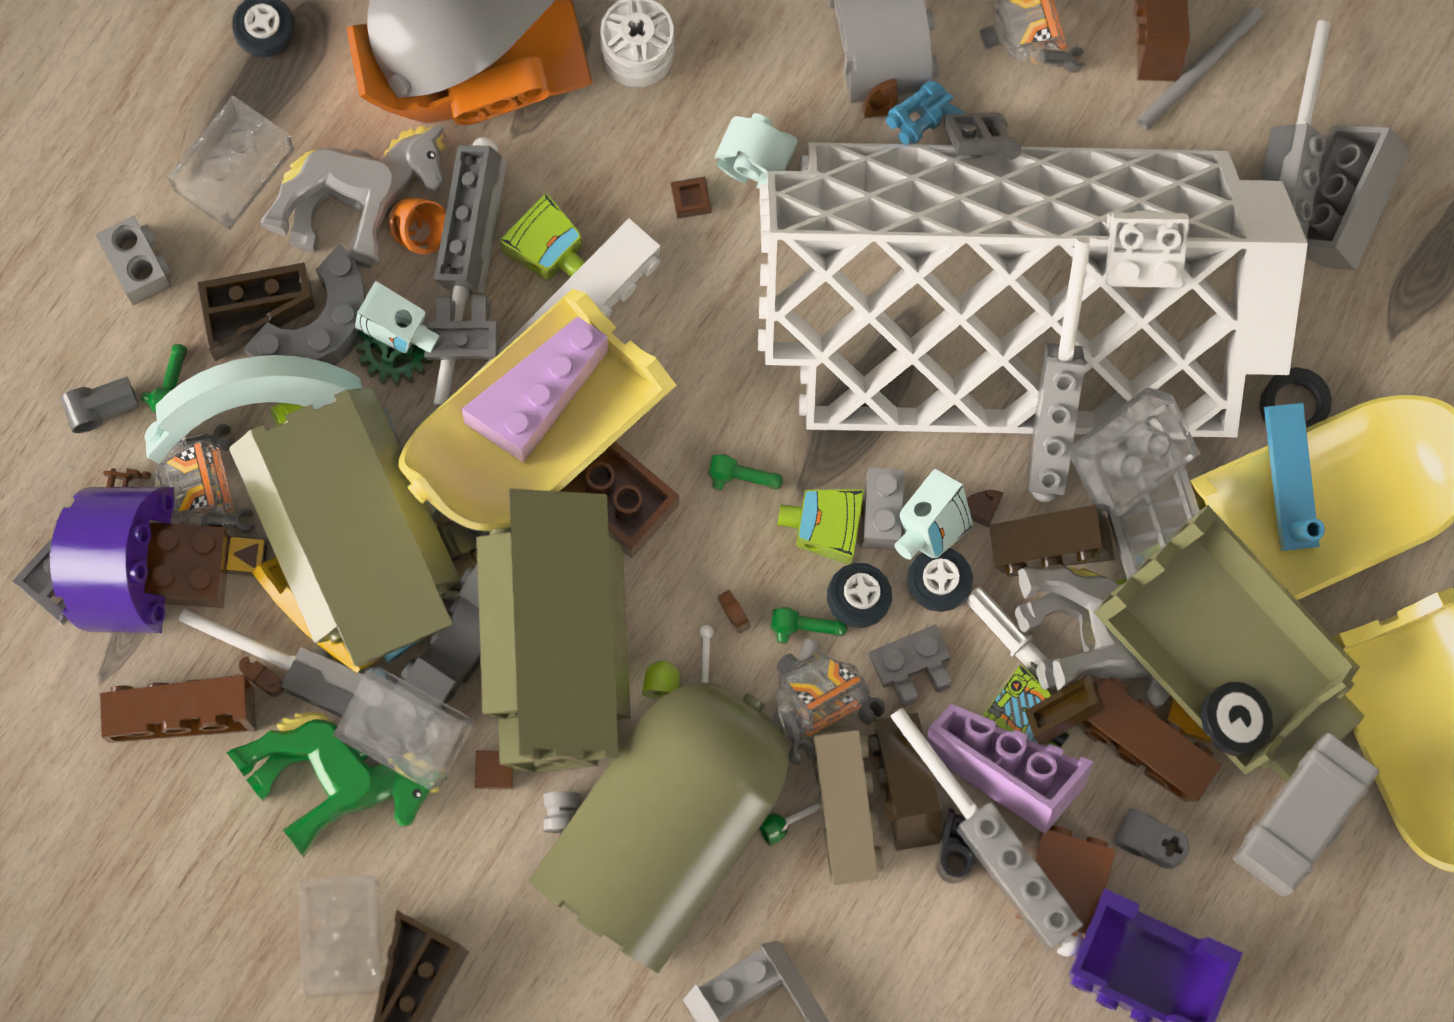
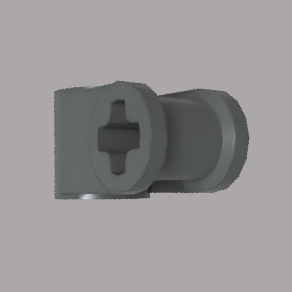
(1146, 838)

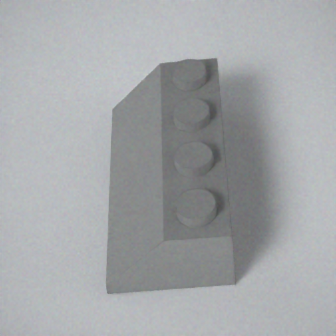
(1352, 192)

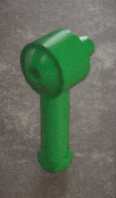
(171, 377)
(724, 469)
(787, 622)

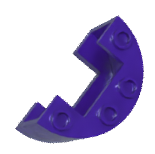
(102, 558)
(1151, 966)

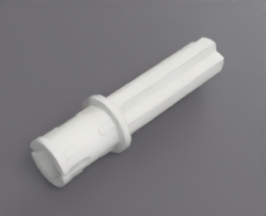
(1006, 629)

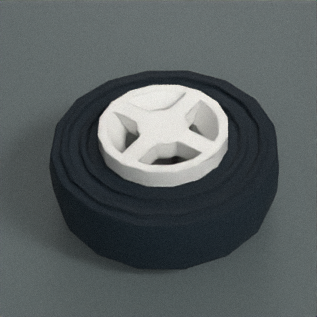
(268, 15)
(948, 566)
(868, 585)

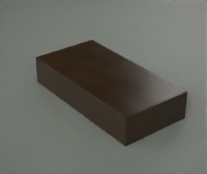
(1064, 710)

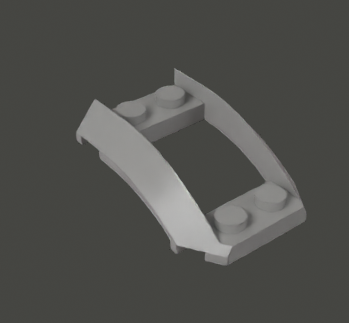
(750, 981)

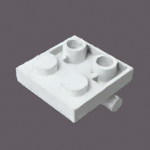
(1146, 249)

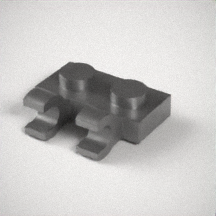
(464, 338)
(910, 656)

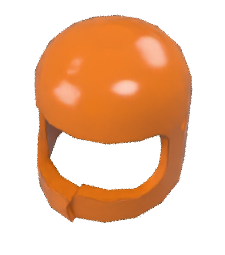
(403, 216)

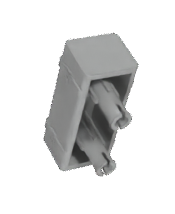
(1306, 815)

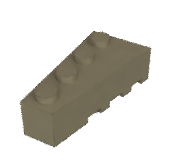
(846, 805)

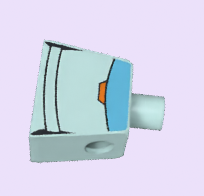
(382, 313)
(934, 517)

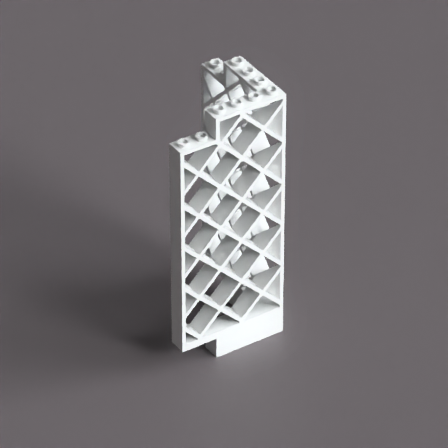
(1013, 212)

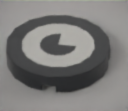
(1237, 718)

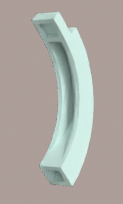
(239, 384)

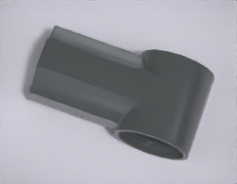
(89, 407)

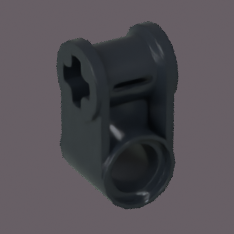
(954, 845)

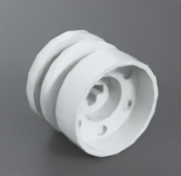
(638, 59)

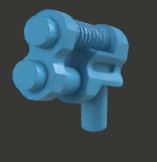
(930, 103)

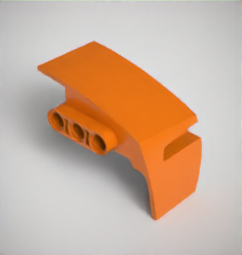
(537, 66)

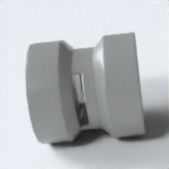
(560, 810)

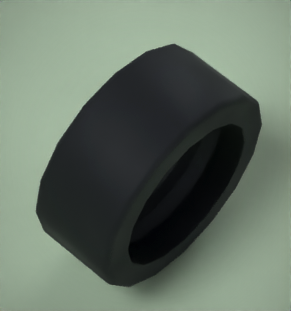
(1307, 379)

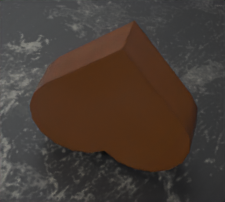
(734, 611)

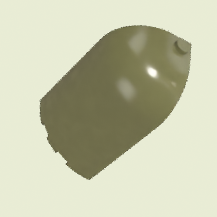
(668, 819)

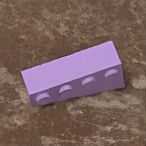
(536, 391)
(1008, 767)

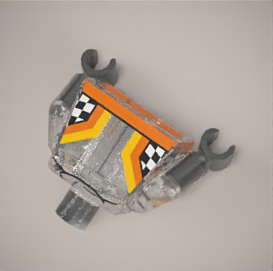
(1031, 33)
(201, 482)
(818, 694)

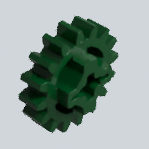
(390, 361)

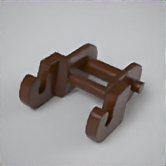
(126, 477)
(261, 677)

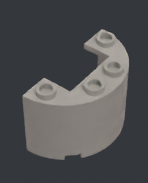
(885, 43)

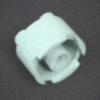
(753, 149)

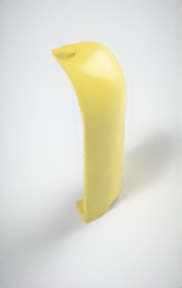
(472, 476)
(1377, 488)
(1409, 718)

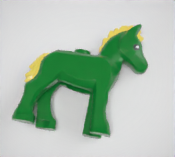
(340, 769)

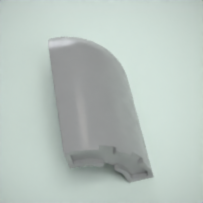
(444, 42)

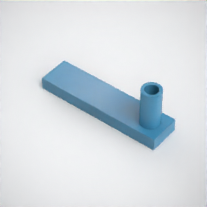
(1292, 477)

